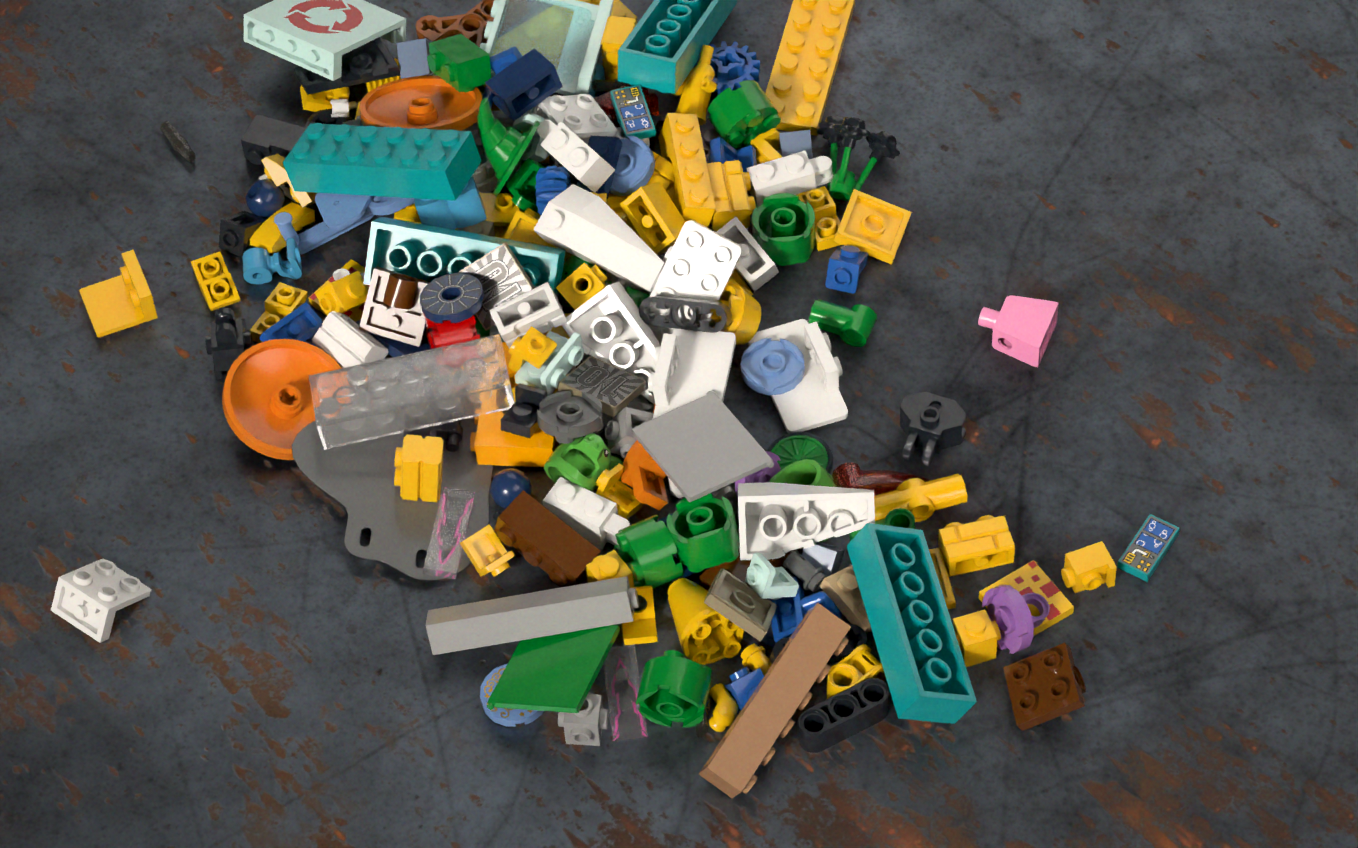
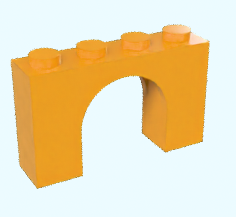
(505, 448)

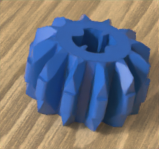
(549, 184)

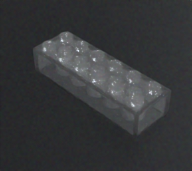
(411, 391)

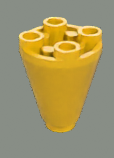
(700, 629)

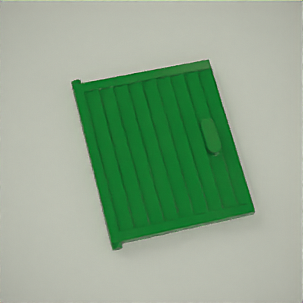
(553, 671)

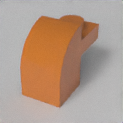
(645, 477)

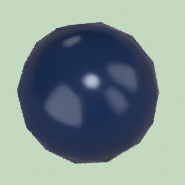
(265, 198)
(508, 485)

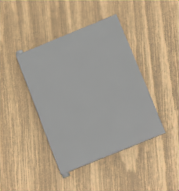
(702, 446)

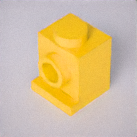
(1089, 568)

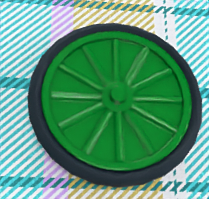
(801, 446)

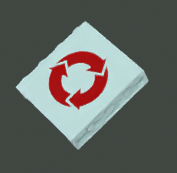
(320, 31)

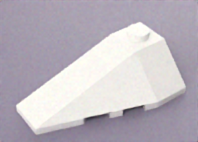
(596, 234)
(615, 333)
(794, 516)

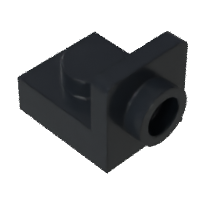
(237, 230)
(522, 416)

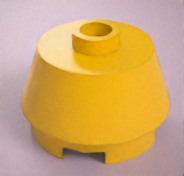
(744, 311)

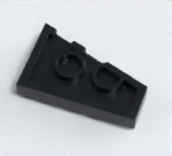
(359, 66)

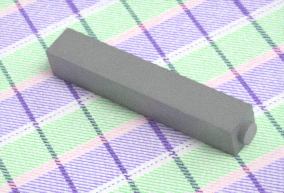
(531, 615)

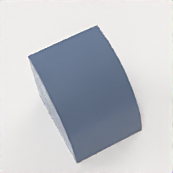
(413, 58)
(795, 142)
(824, 556)

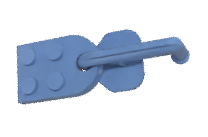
(339, 215)

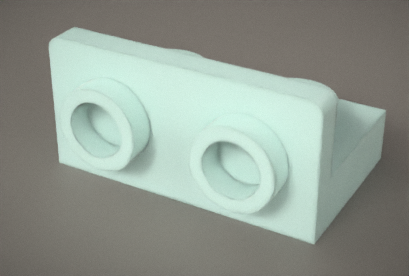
(566, 355)

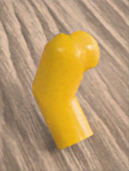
(725, 709)

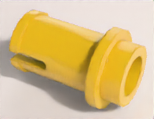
(755, 658)

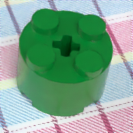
(742, 114)
(784, 228)
(704, 532)
(649, 552)
(674, 690)

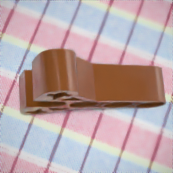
(470, 25)

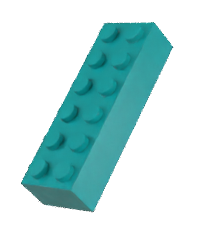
(670, 42)
(382, 161)
(437, 251)
(911, 624)

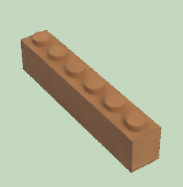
(775, 701)

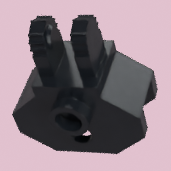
(227, 340)
(930, 427)

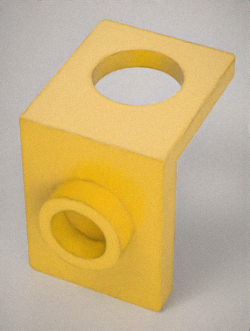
(643, 627)

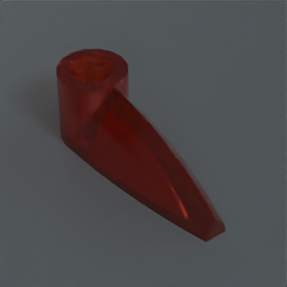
(881, 481)

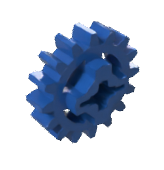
(733, 66)

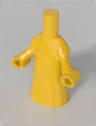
(698, 87)

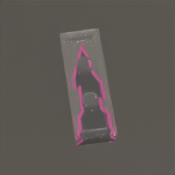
(448, 531)
(622, 690)

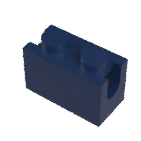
(524, 84)

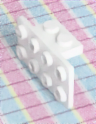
(695, 269)
(689, 367)
(817, 397)

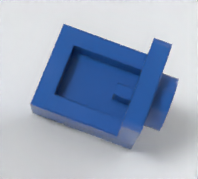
(721, 151)
(845, 268)
(743, 684)

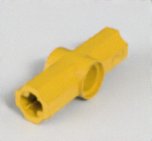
(922, 497)

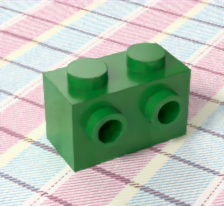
(459, 62)

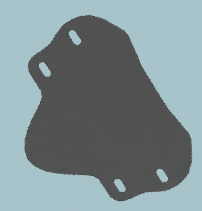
(363, 482)

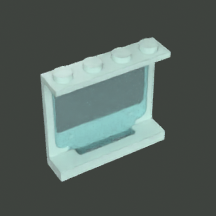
(560, 30)

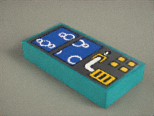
(633, 112)
(1148, 547)

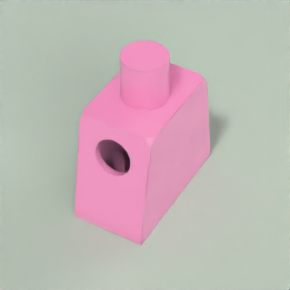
(1021, 327)

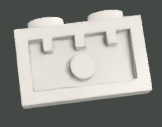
(578, 113)
(94, 594)

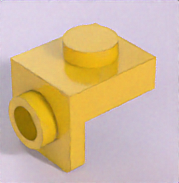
(321, 100)
(766, 146)
(343, 294)
(533, 348)
(618, 492)
(487, 552)

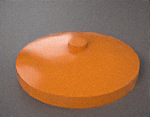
(420, 104)
(270, 394)

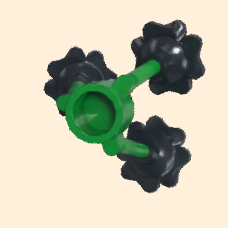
(851, 130)

